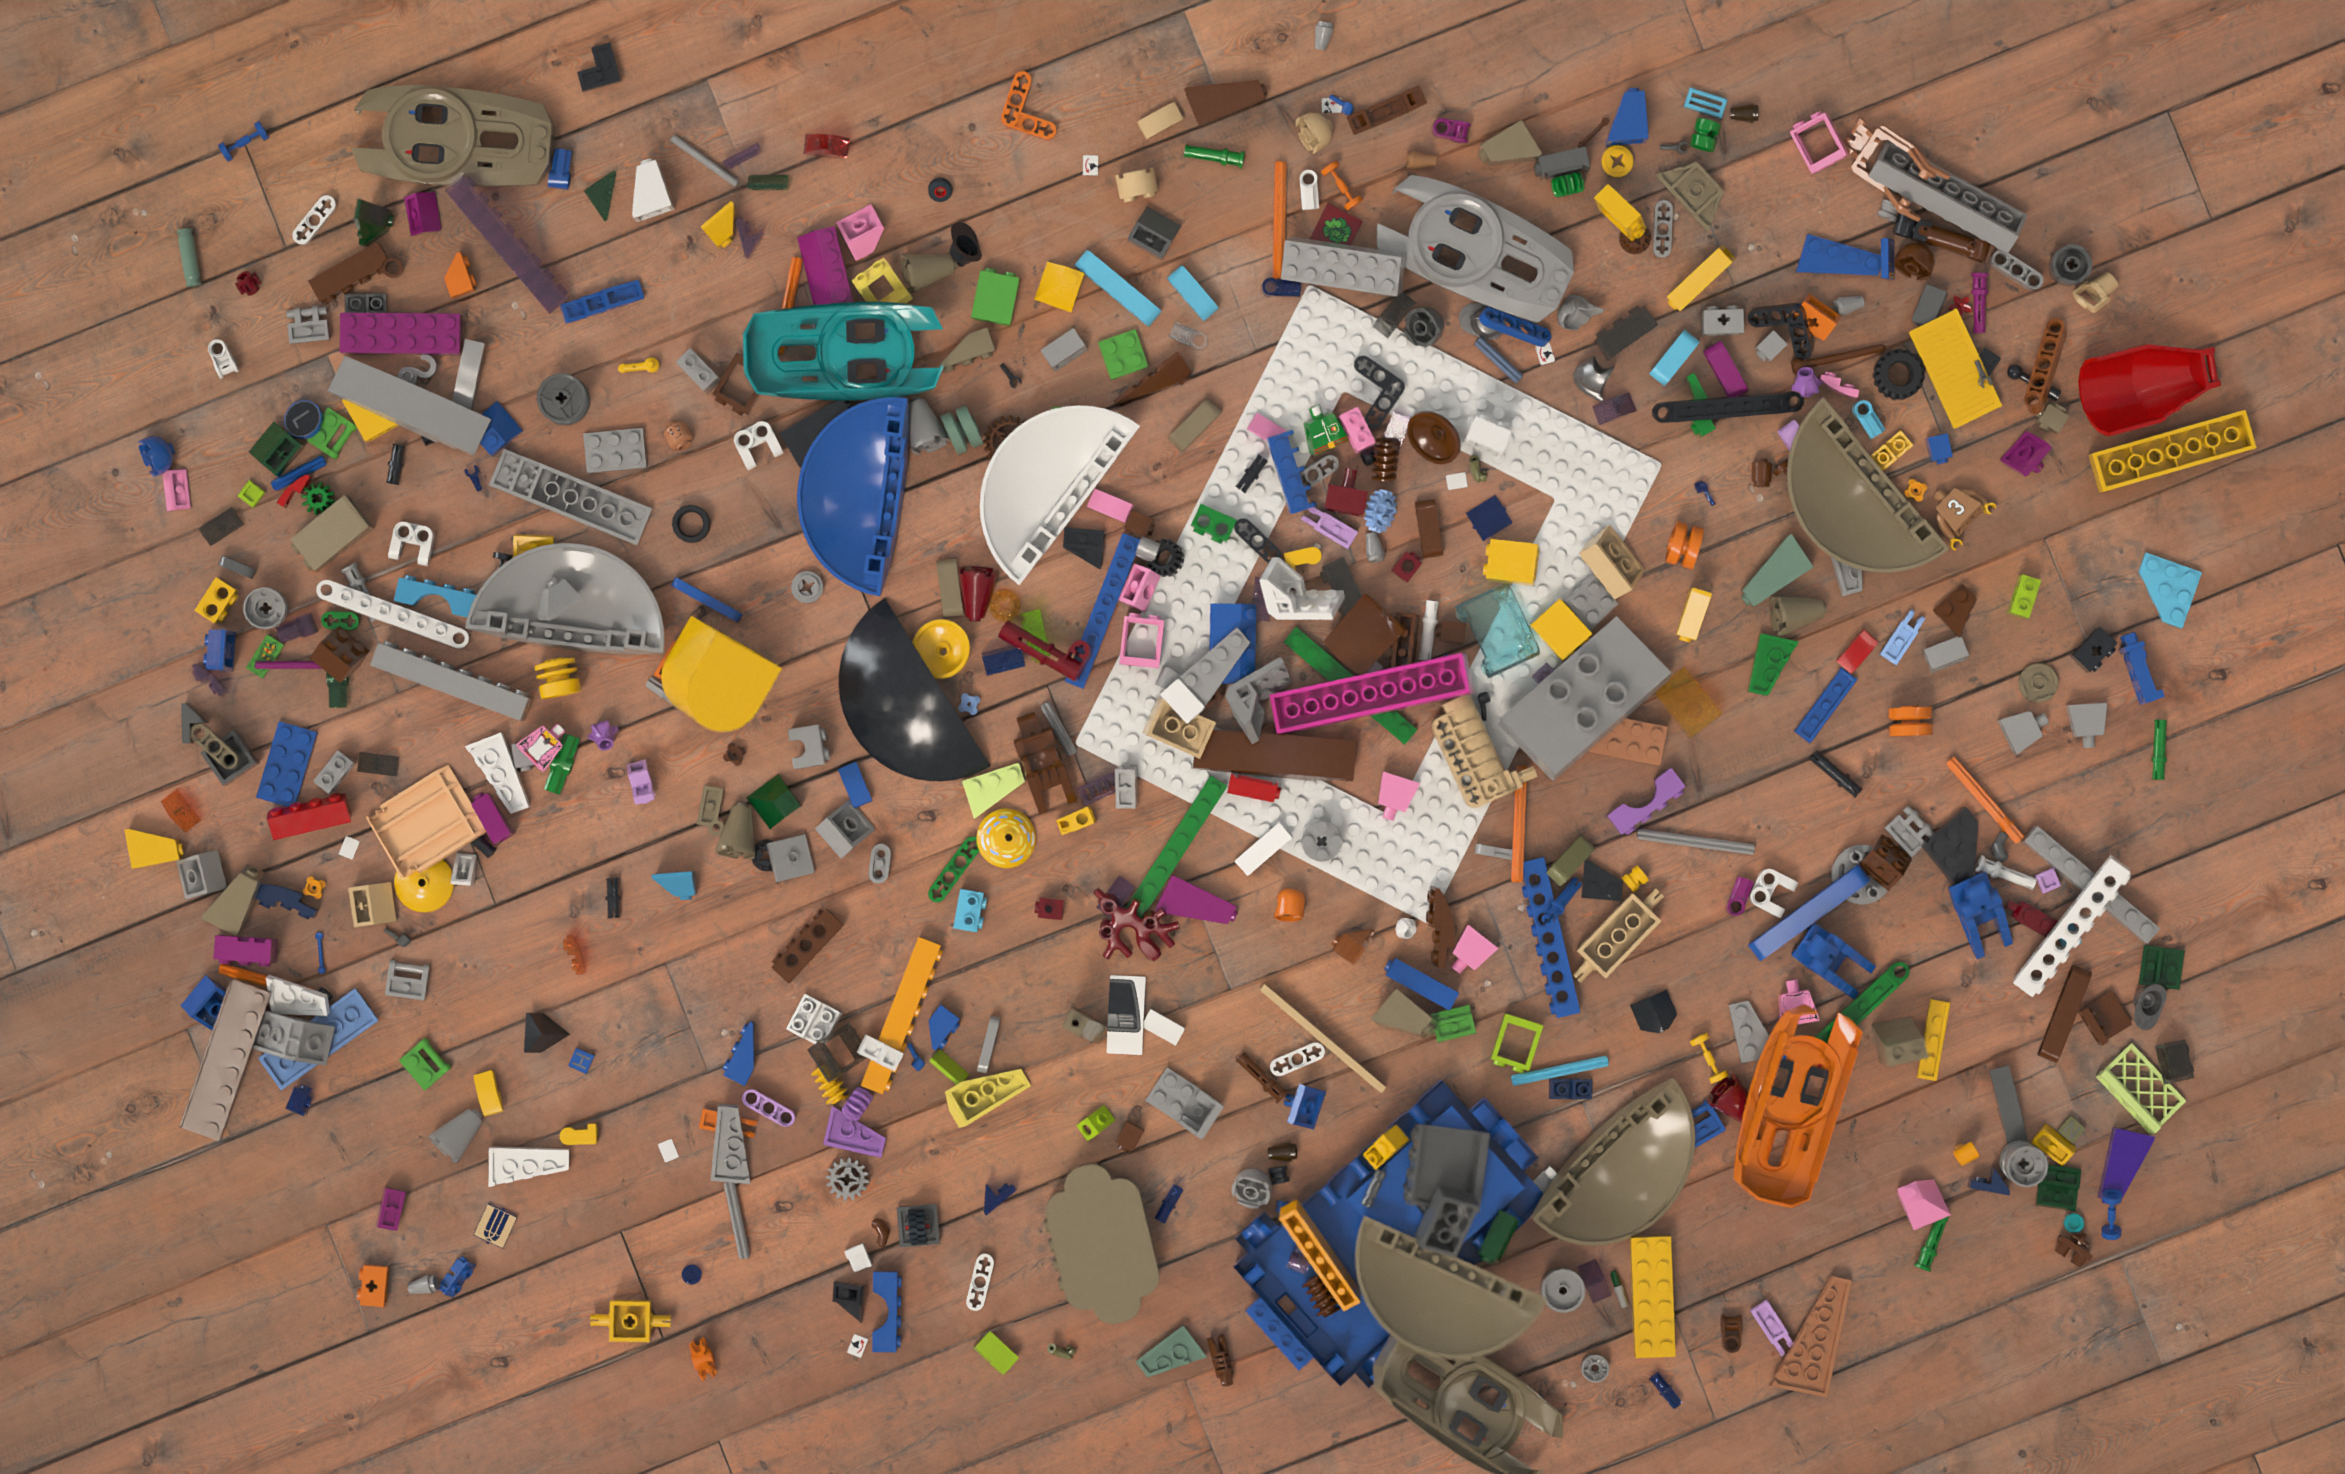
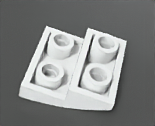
(813, 1019)

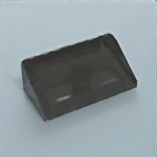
(221, 526)

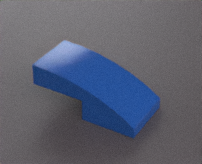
(855, 785)

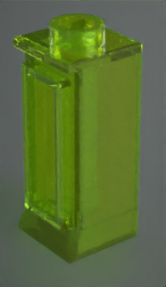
(1034, 624)

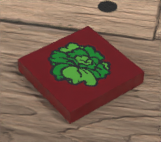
(1336, 226)

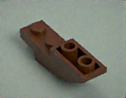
(1440, 918)

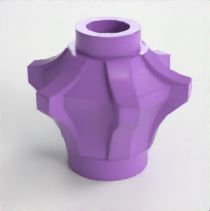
(1806, 382)
(603, 734)

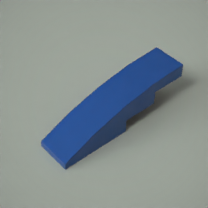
(602, 301)

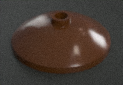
(1433, 437)

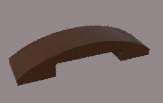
(1386, 110)

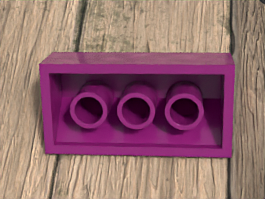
(825, 267)

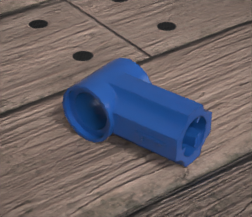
(560, 176)

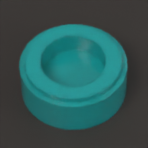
(2073, 1223)

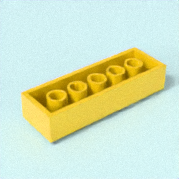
(1652, 1296)

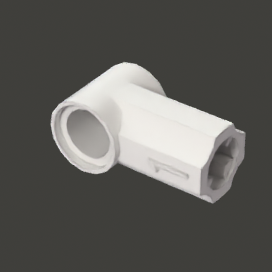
(1309, 193)

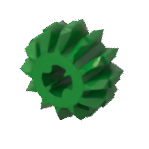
(1567, 184)
(318, 491)

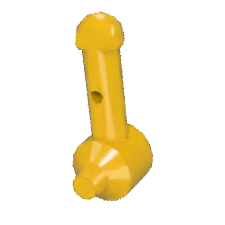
(651, 365)

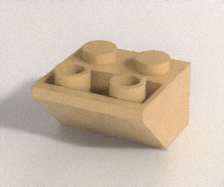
(372, 904)

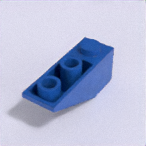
(743, 1060)

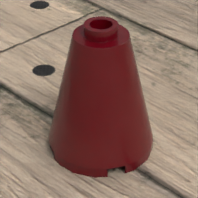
(977, 590)
(1729, 1097)

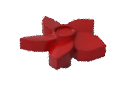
(1961, 305)

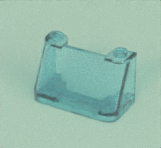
(1499, 629)

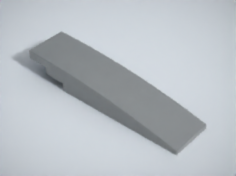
(409, 406)
(570, 496)

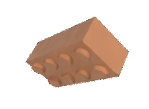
(1634, 742)

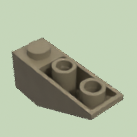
(971, 347)

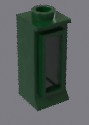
(1498, 1237)

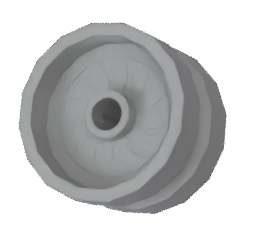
(1559, 1278)

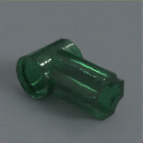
(337, 692)

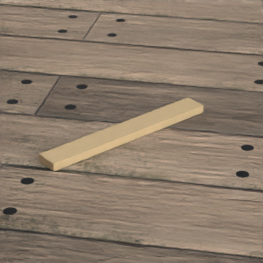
(1322, 1038)

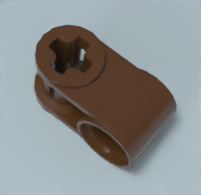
(1731, 1331)

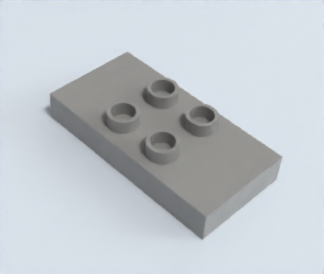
(1584, 698)

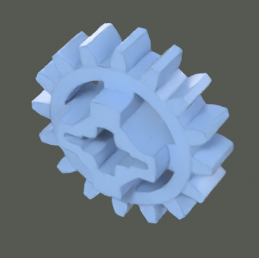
(1380, 511)

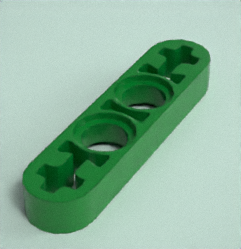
(952, 867)

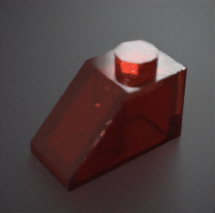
(826, 145)

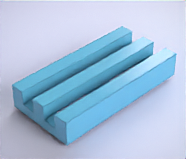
(1702, 110)

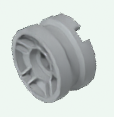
(1593, 1376)

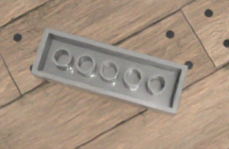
(1343, 266)

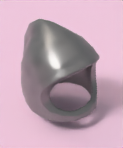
(1591, 378)

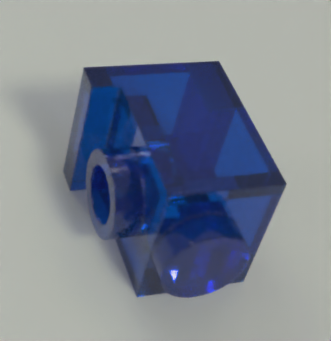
(300, 1099)

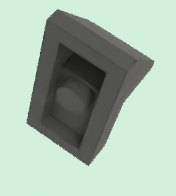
(189, 717)

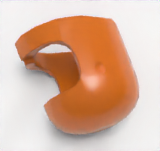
(1290, 903)

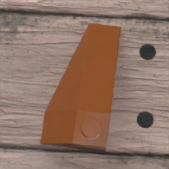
(1352, 944)

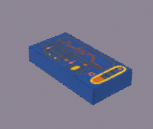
(1887, 258)

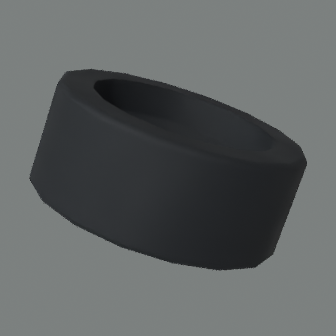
(676, 521)

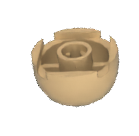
(1315, 131)

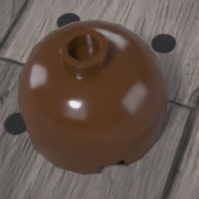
(1915, 260)

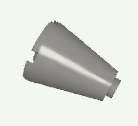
(925, 428)
(457, 1134)

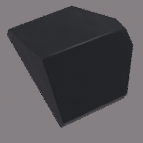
(1654, 1013)

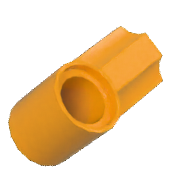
(1965, 1153)

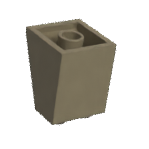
(1510, 147)
(1404, 1016)

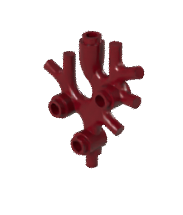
(1128, 918)

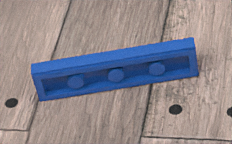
(1825, 705)

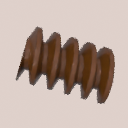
(1387, 460)
(1321, 1296)

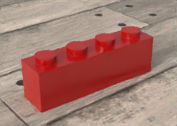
(309, 816)

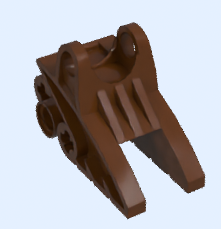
(1041, 760)

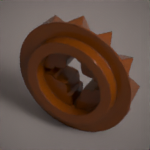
(1633, 247)

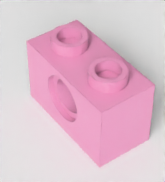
(1139, 587)

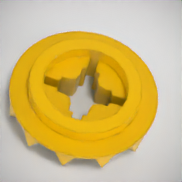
(1626, 160)

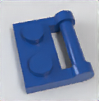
(1707, 1127)

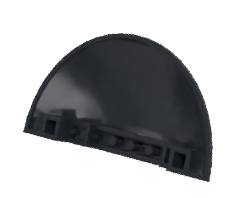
(899, 706)

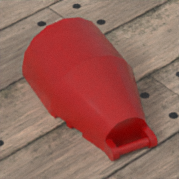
(2143, 385)

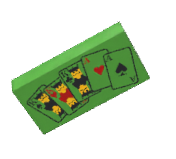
(267, 651)

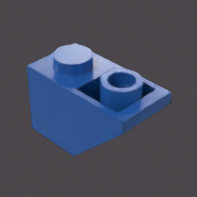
(940, 1025)

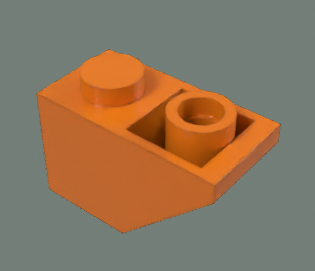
(458, 277)

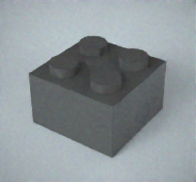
(248, 759)

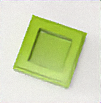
(251, 494)

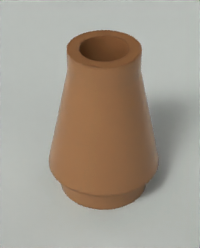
(1419, 160)

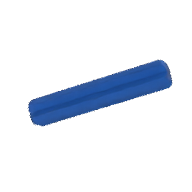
(295, 474)

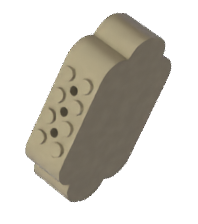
(1101, 1243)

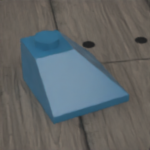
(678, 884)

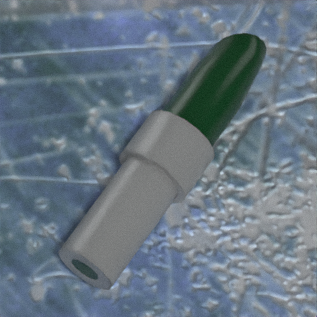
(1619, 1289)

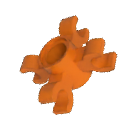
(702, 1359)

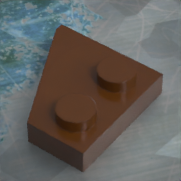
(1956, 609)

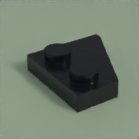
(1600, 884)

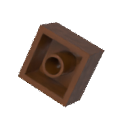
(339, 654)

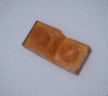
(573, 948)

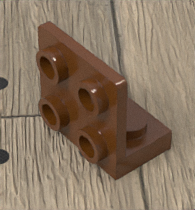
(1886, 862)
(2104, 1017)

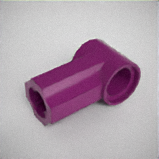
(1739, 894)

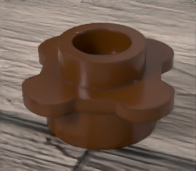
(729, 754)

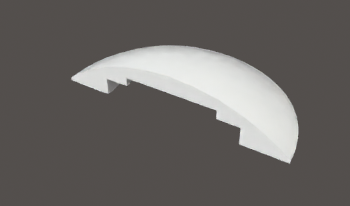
(1044, 478)

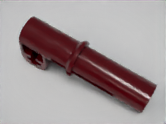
(1065, 665)

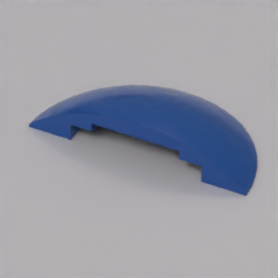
(855, 491)

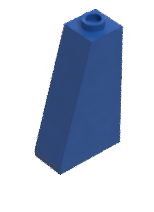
(1421, 983)

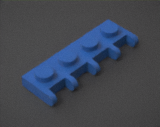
(1289, 473)

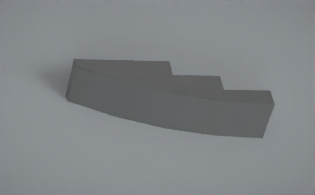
(2008, 1104)

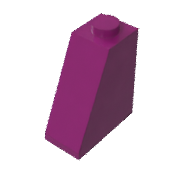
(492, 818)

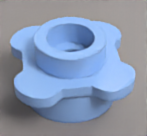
(972, 708)

